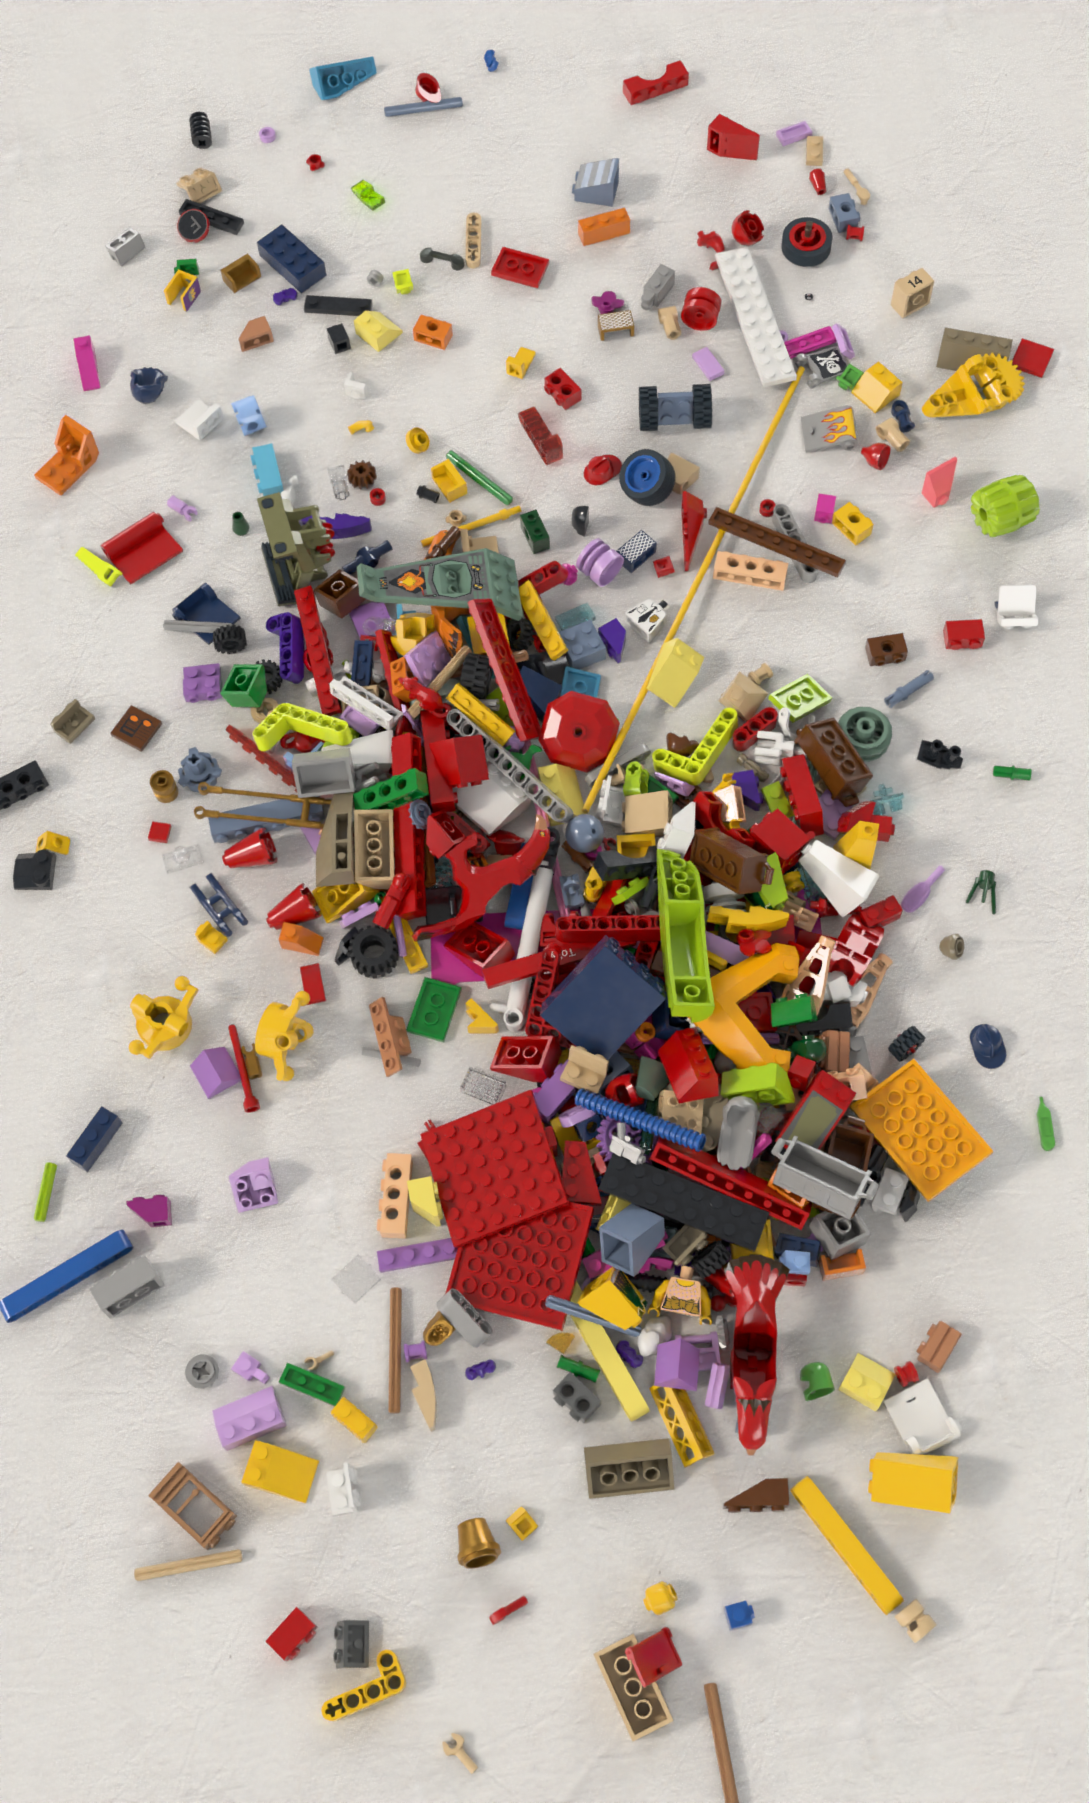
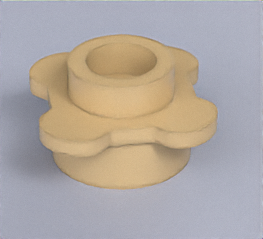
(455, 514)

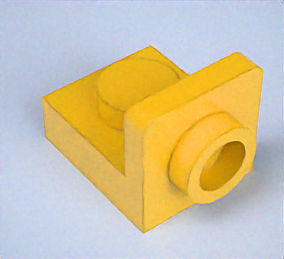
(210, 937)

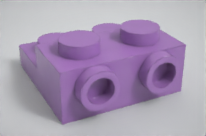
(202, 683)

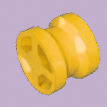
(793, 881)

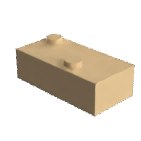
(639, 1706)

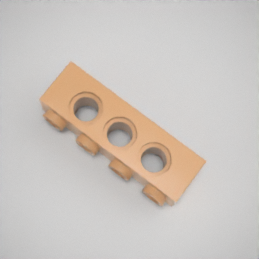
(754, 577)
(852, 1075)
(395, 1227)

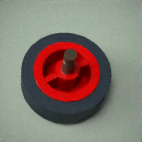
(806, 241)

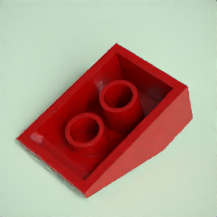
(479, 948)
(527, 1057)

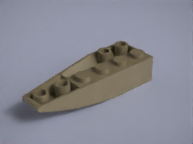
(337, 844)

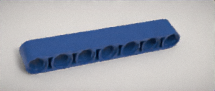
(65, 1276)

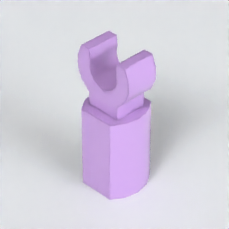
(181, 507)

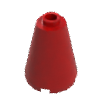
(251, 851)
(294, 908)

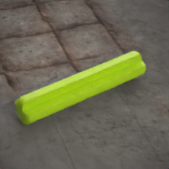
(45, 1192)

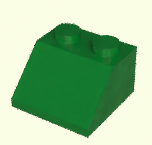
(245, 686)
(793, 1011)

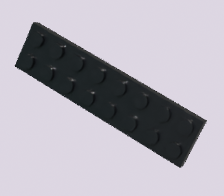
(684, 1202)

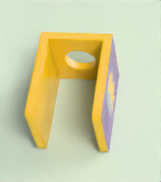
(176, 285)

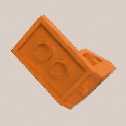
(74, 456)

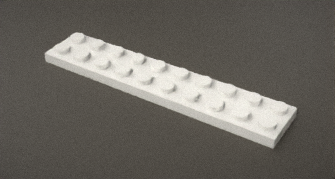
(755, 317)

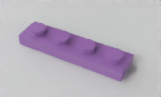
(416, 1255)

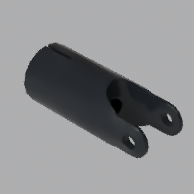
(650, 896)

